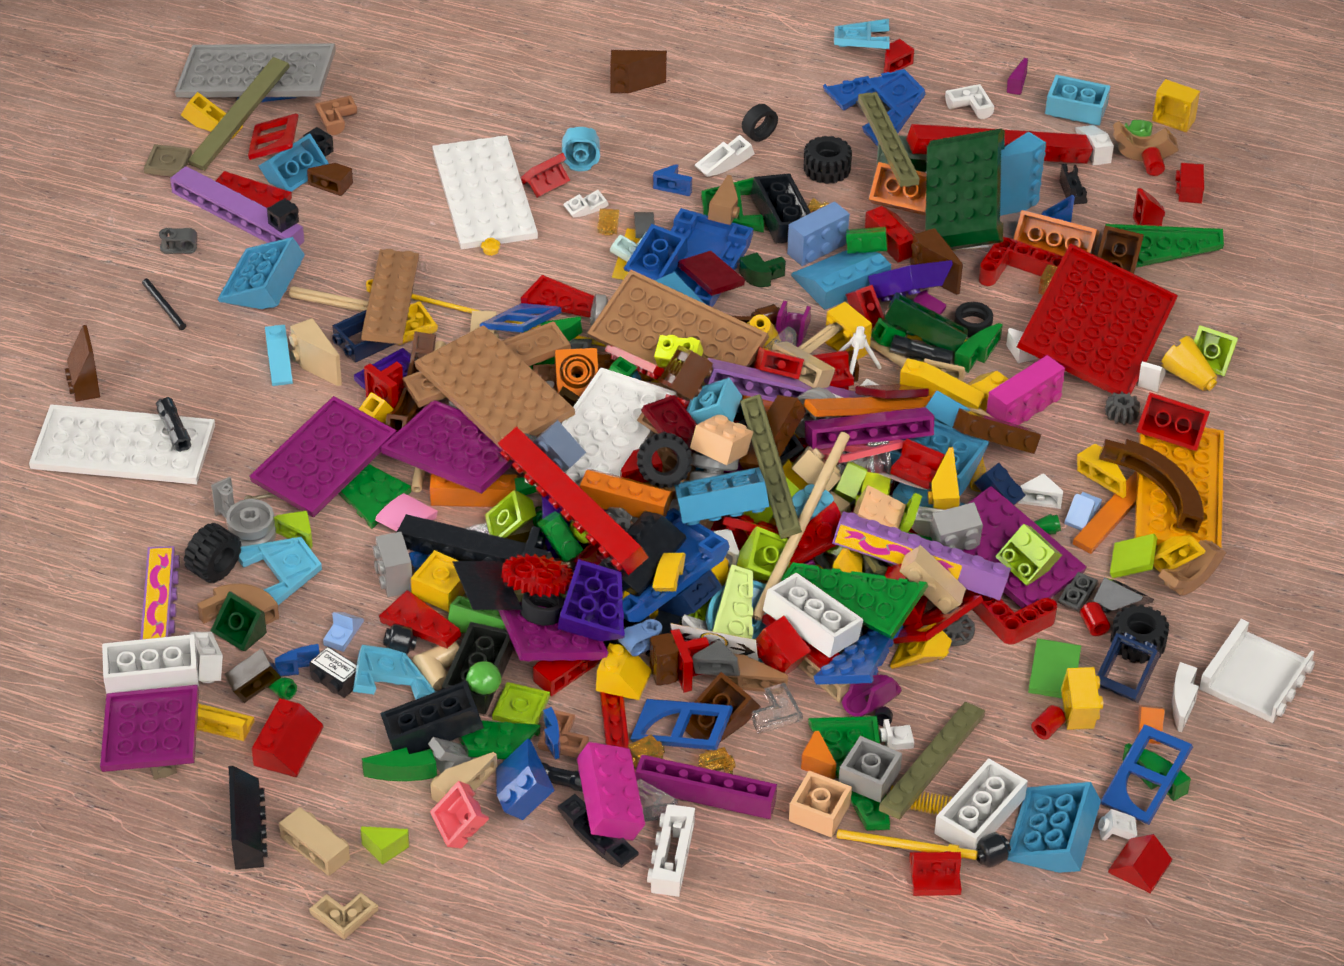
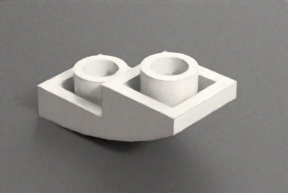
(583, 206)

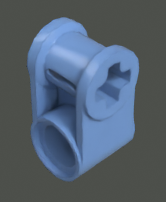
(638, 636)

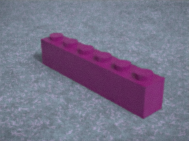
(870, 427)
(709, 786)

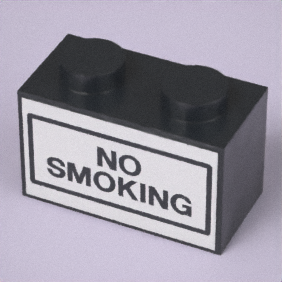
(333, 671)

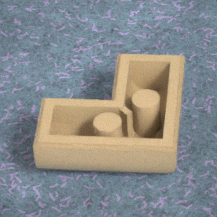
(433, 664)
(344, 919)

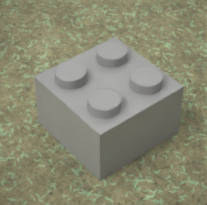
(957, 527)
(393, 564)
(870, 768)

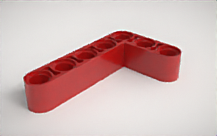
(1016, 255)
(1018, 625)

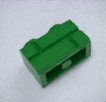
(866, 240)
(560, 536)

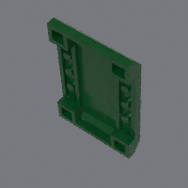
(965, 188)

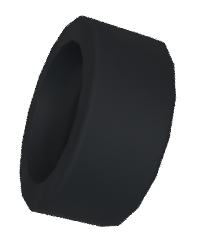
(752, 118)
(977, 310)
(540, 615)

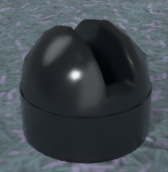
(883, 713)

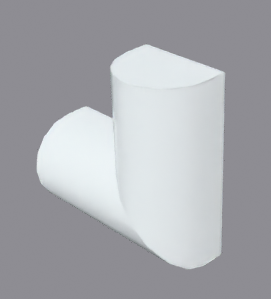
(970, 96)

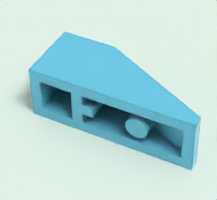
(278, 355)

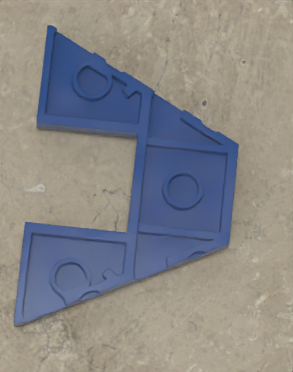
(895, 89)

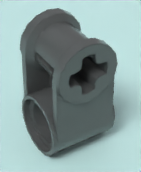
(180, 240)

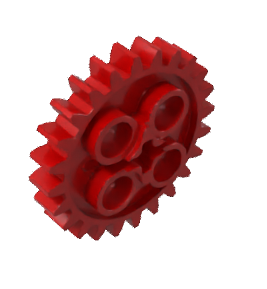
(537, 575)

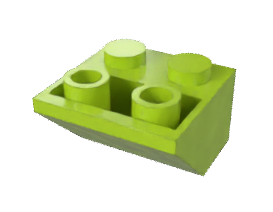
(1028, 555)

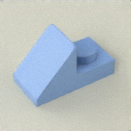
(1082, 510)
(342, 630)

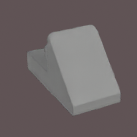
(448, 753)

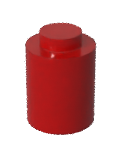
(1153, 161)
(1095, 619)
(1048, 722)

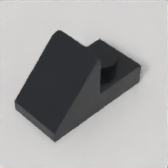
(536, 543)

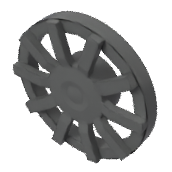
(956, 630)

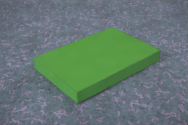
(1050, 666)

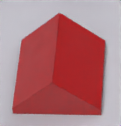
(1142, 862)

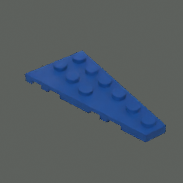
(858, 661)

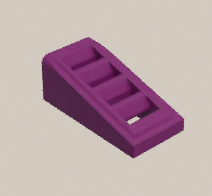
(1017, 78)

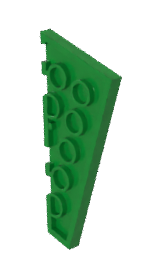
(1172, 243)
(372, 492)
(873, 597)
(840, 737)

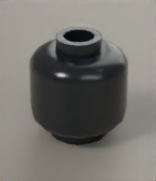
(400, 638)
(993, 849)

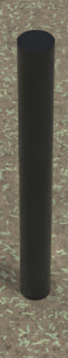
(164, 304)

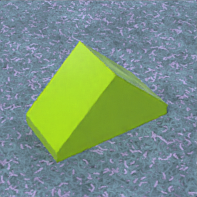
(850, 481)
(294, 525)
(384, 842)

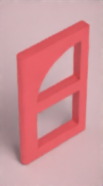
(862, 450)

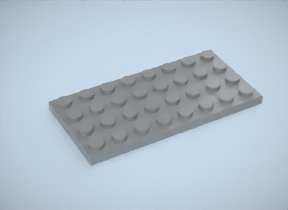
(232, 67)

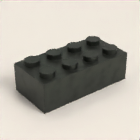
(479, 645)

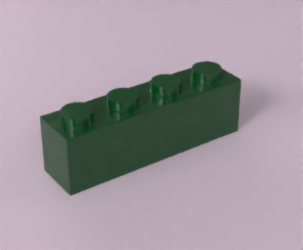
(925, 323)

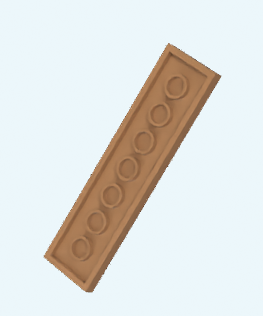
(390, 296)
(529, 346)

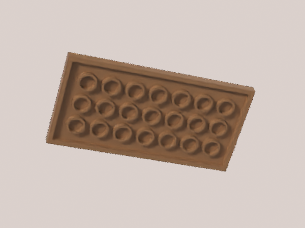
(647, 309)
(493, 386)

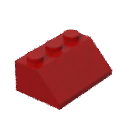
(898, 232)
(1173, 421)
(286, 738)

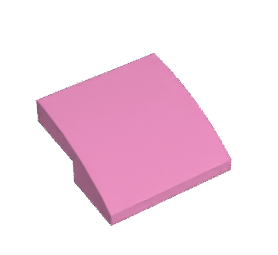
(395, 511)

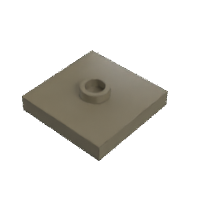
(167, 160)

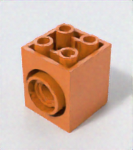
(575, 362)

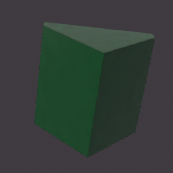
(239, 622)

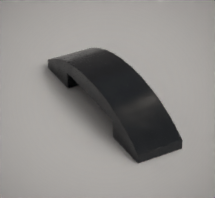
(611, 849)

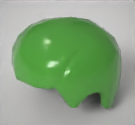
(1140, 128)
(483, 678)

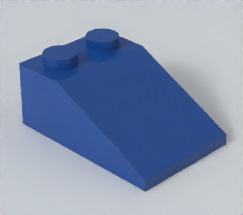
(658, 253)
(522, 781)

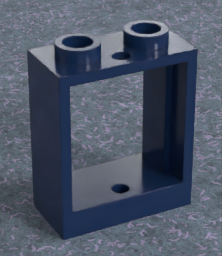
(350, 327)
(693, 596)
(1118, 688)

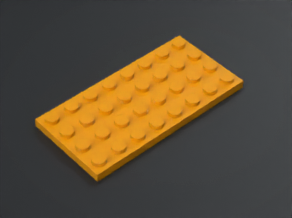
(1204, 468)

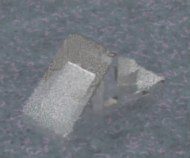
(653, 801)

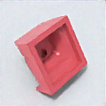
(458, 815)

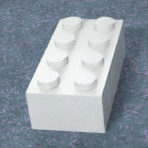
(813, 614)
(150, 664)
(981, 805)

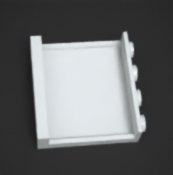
(1255, 674)

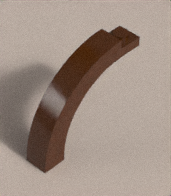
(406, 407)
(1164, 474)

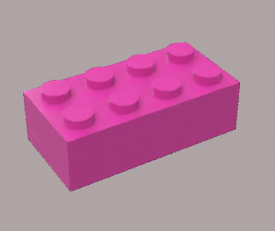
(1027, 392)
(610, 791)

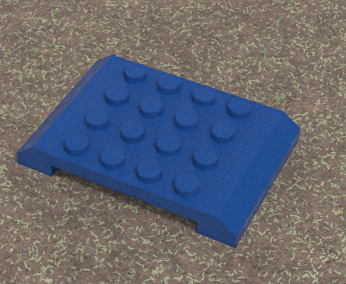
(705, 235)
(703, 552)

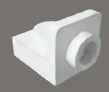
(896, 737)
(1117, 824)

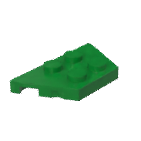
(498, 737)

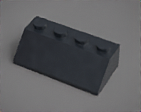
(779, 203)
(656, 537)
(439, 715)
(246, 819)

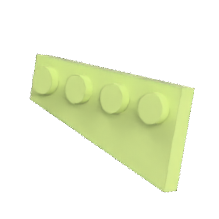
(735, 607)

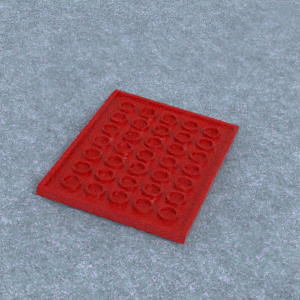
(1098, 321)

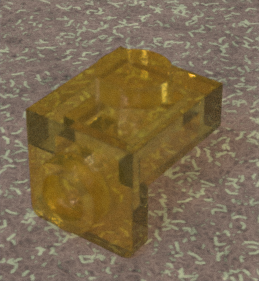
(608, 222)
(717, 760)

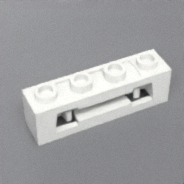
(662, 877)

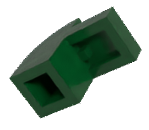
(760, 273)

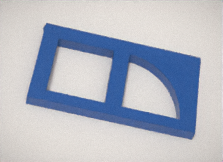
(522, 313)
(657, 709)
(1117, 796)

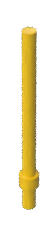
(904, 844)

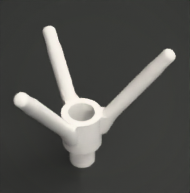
(858, 342)

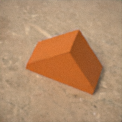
(1151, 716)
(818, 757)

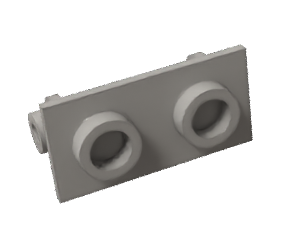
(222, 496)

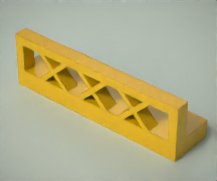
(223, 722)

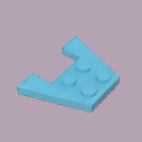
(860, 34)
(289, 561)
(388, 666)

